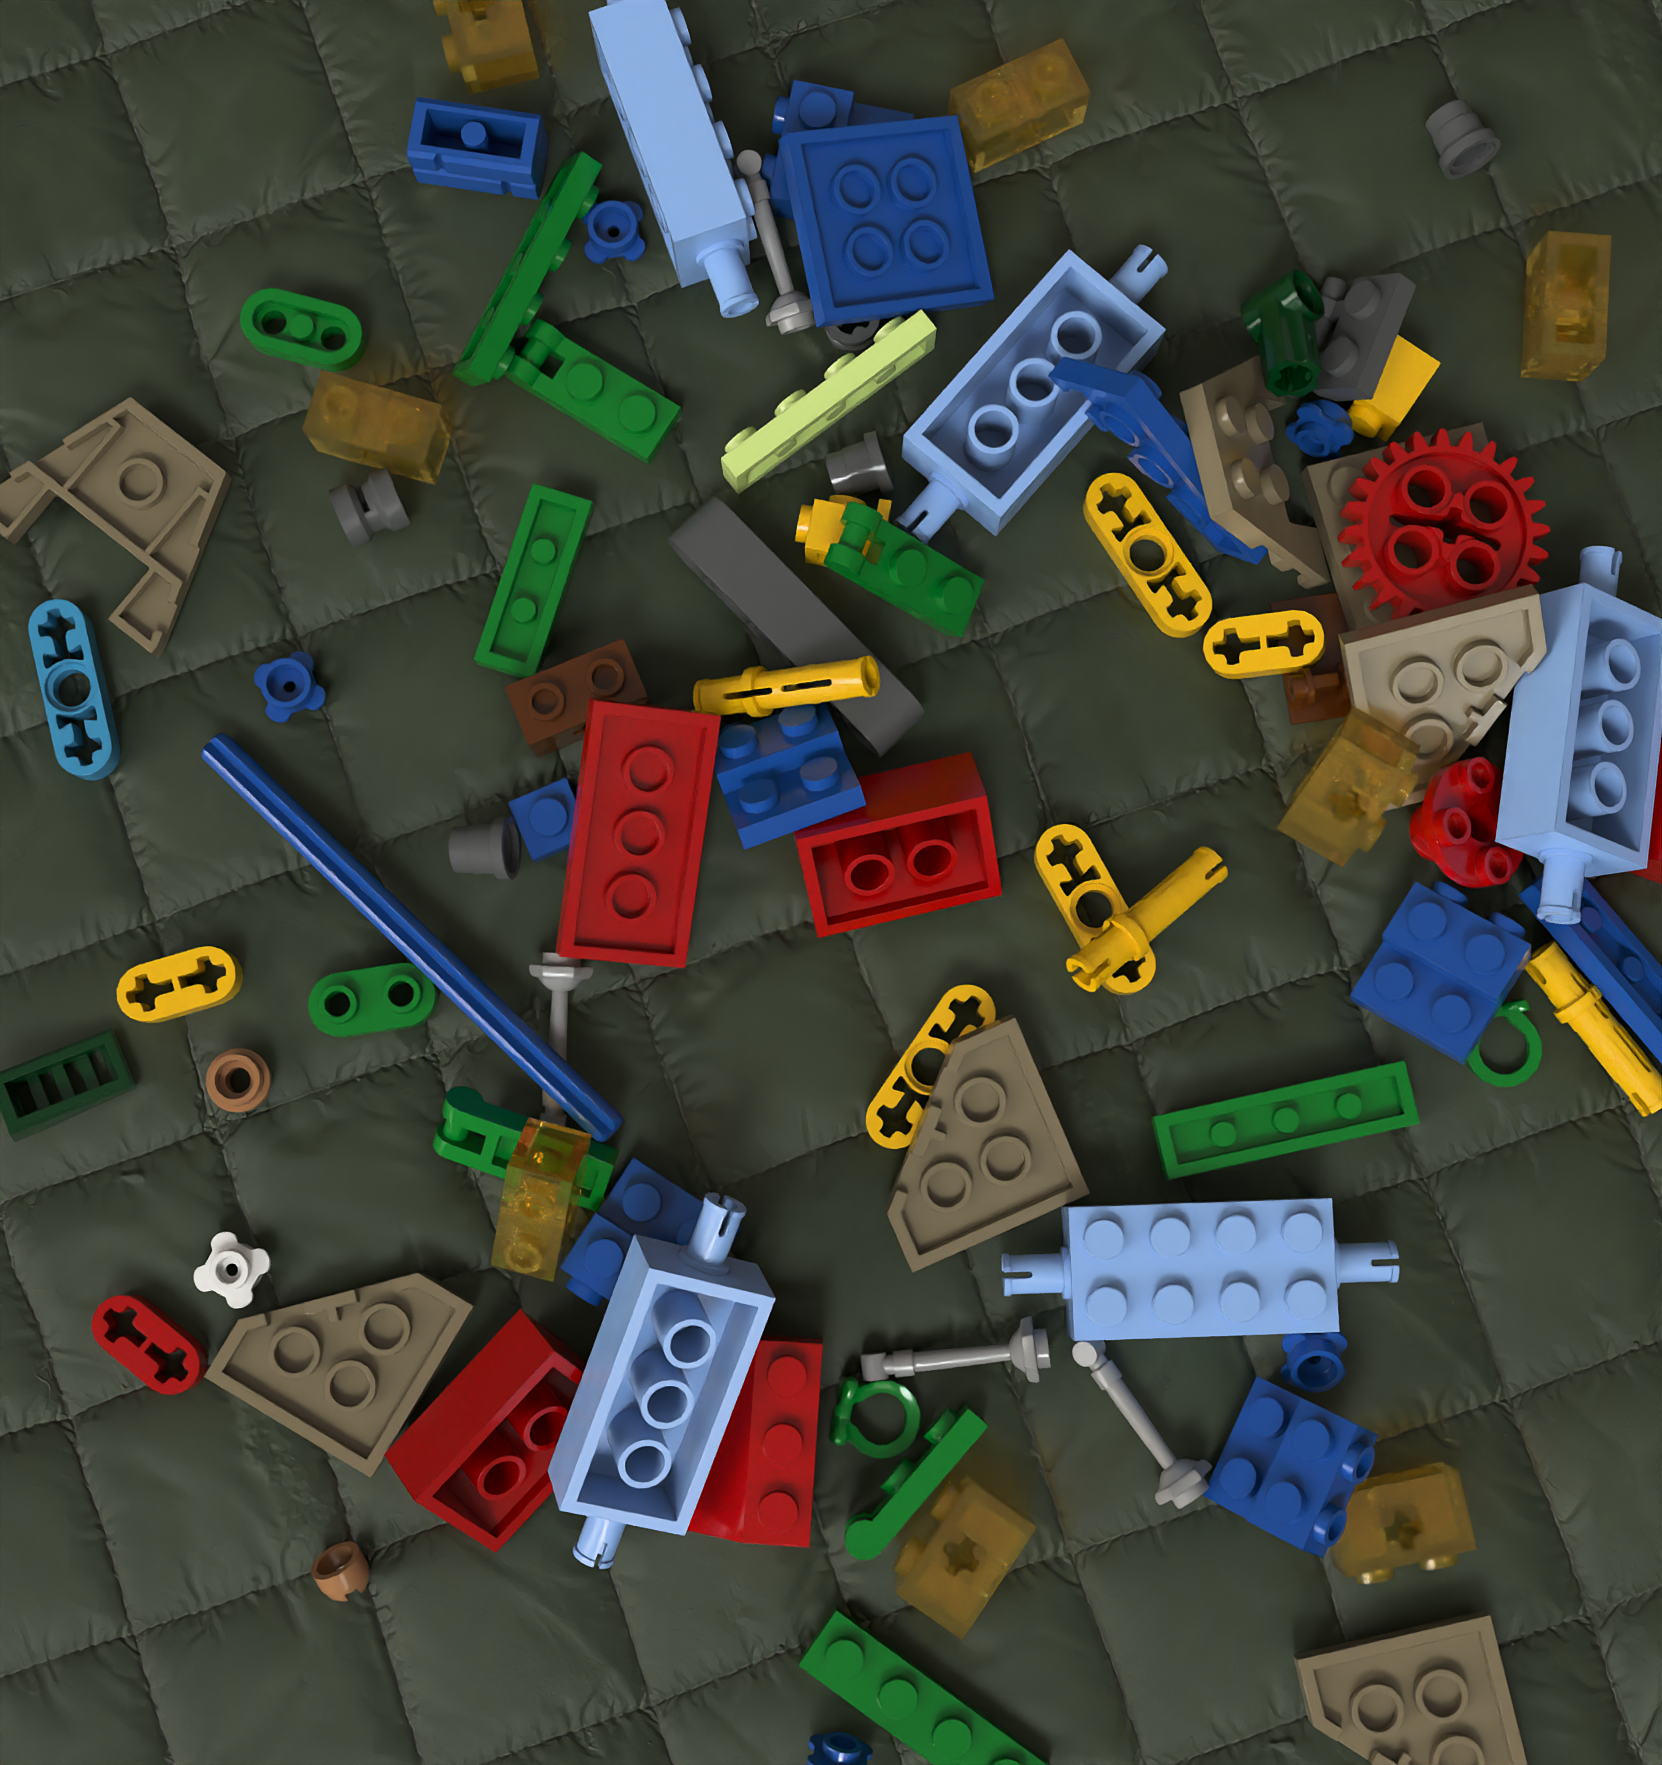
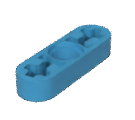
(79, 642)

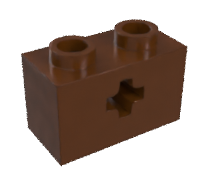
(556, 700)

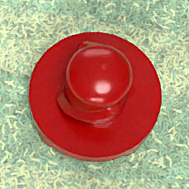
(1460, 825)

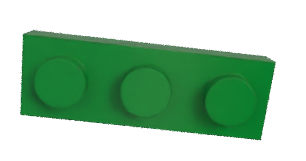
(534, 582)

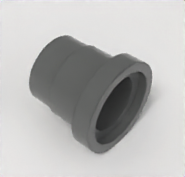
(1461, 139)
(860, 467)
(487, 848)

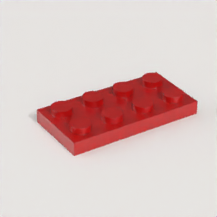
(637, 833)

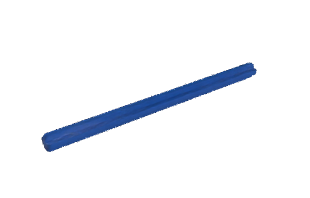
(413, 938)

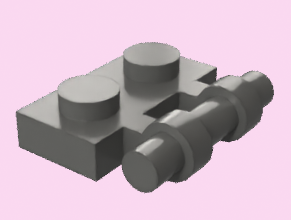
(1362, 334)

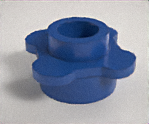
(617, 215)
(1321, 429)
(272, 681)
(1315, 1373)
(838, 1749)

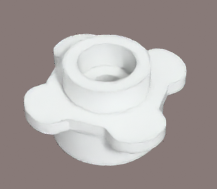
(251, 1266)

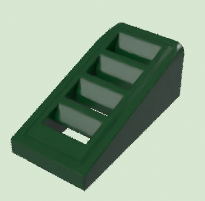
(49, 1115)

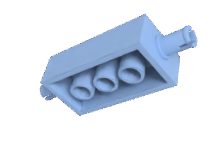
(678, 146)
(1003, 418)
(1585, 739)
(1200, 1269)
(660, 1384)

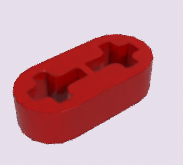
(139, 1355)

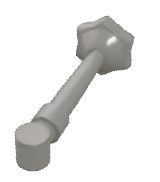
(793, 308)
(560, 976)
(1026, 1350)
(1182, 1478)

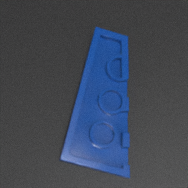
(1161, 441)

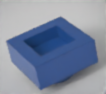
(545, 819)

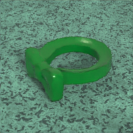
(1514, 1015)
(851, 1393)

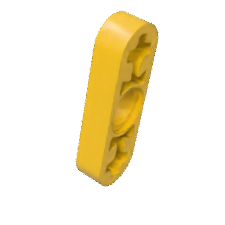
(1153, 529)
(1058, 875)
(889, 1097)

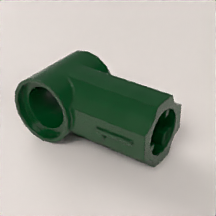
(1284, 327)

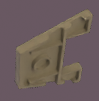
(1238, 472)
(143, 492)

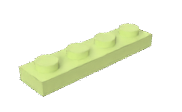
(846, 386)

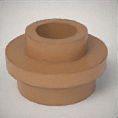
(219, 1080)

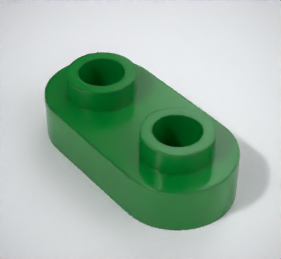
(306, 331)
(372, 1000)

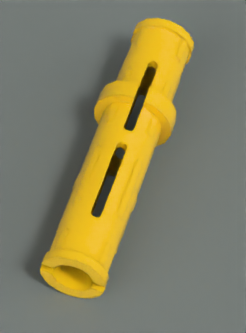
(848, 678)
(1128, 934)
(1589, 1016)

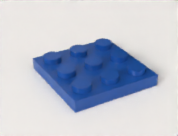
(886, 219)

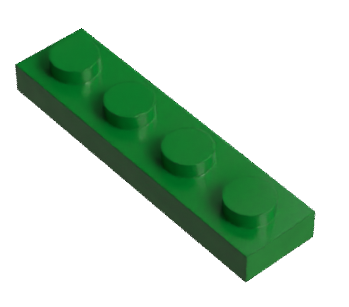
(539, 251)
(1285, 1120)
(907, 1698)

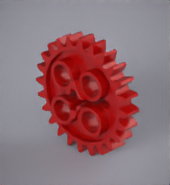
(1451, 479)

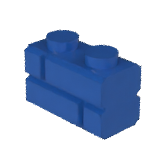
(477, 148)

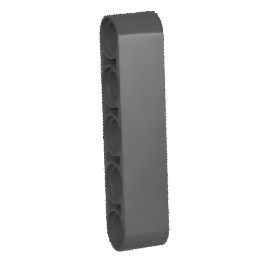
(789, 618)

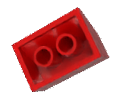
(904, 854)
(492, 1433)
(767, 1455)

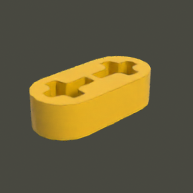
(1263, 629)
(176, 970)

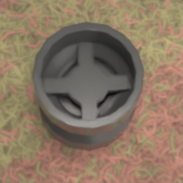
(381, 497)

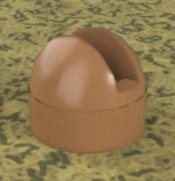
(341, 1571)

